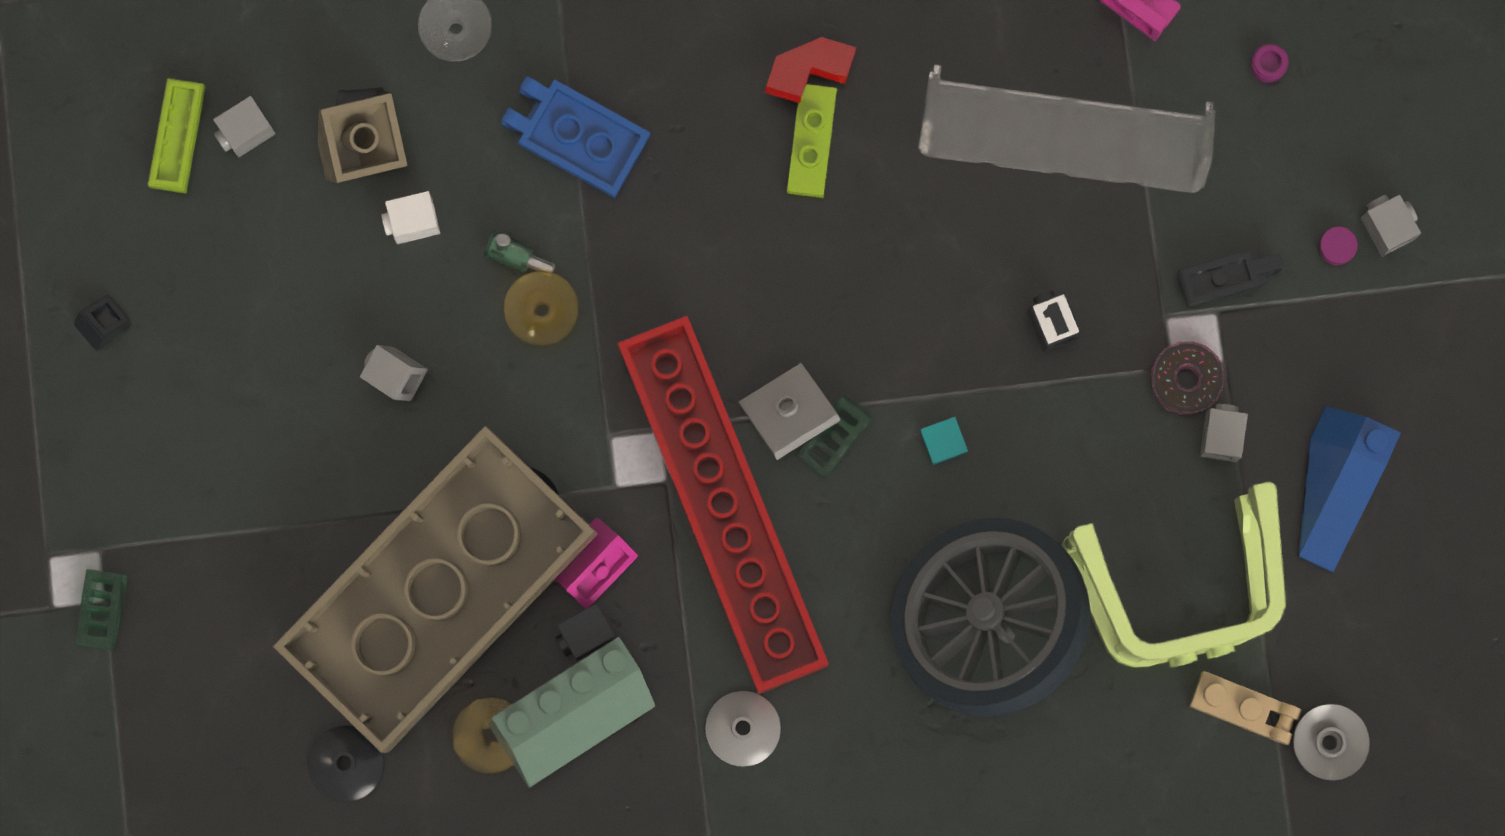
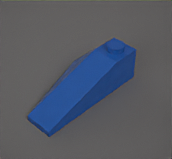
(1343, 470)

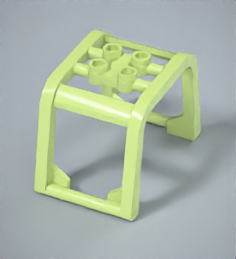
(1259, 534)

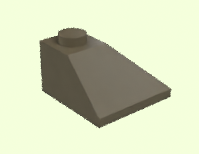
(360, 138)

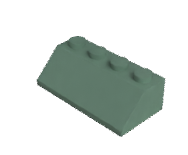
(572, 712)

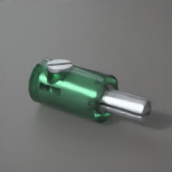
(515, 254)

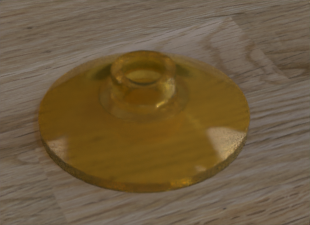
(539, 289)

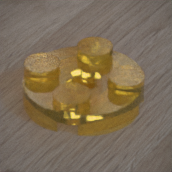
(469, 742)

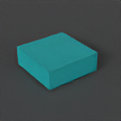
(943, 441)

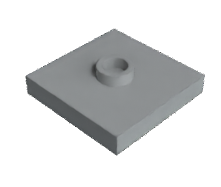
(789, 411)

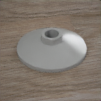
(1349, 736)
(748, 748)

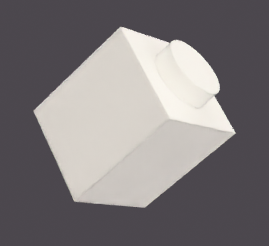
(411, 218)

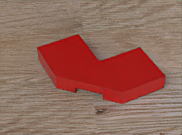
(818, 57)

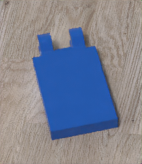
(577, 135)

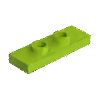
(176, 135)
(812, 141)

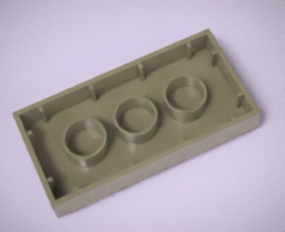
(435, 590)

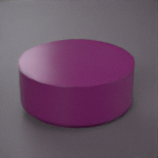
(1269, 63)
(1338, 246)

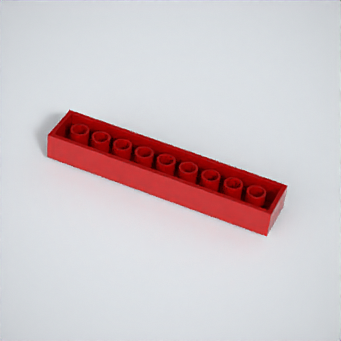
(723, 505)

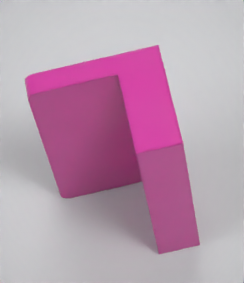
(1146, 15)
(596, 565)

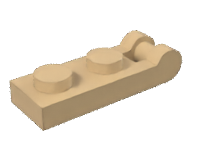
(1244, 707)

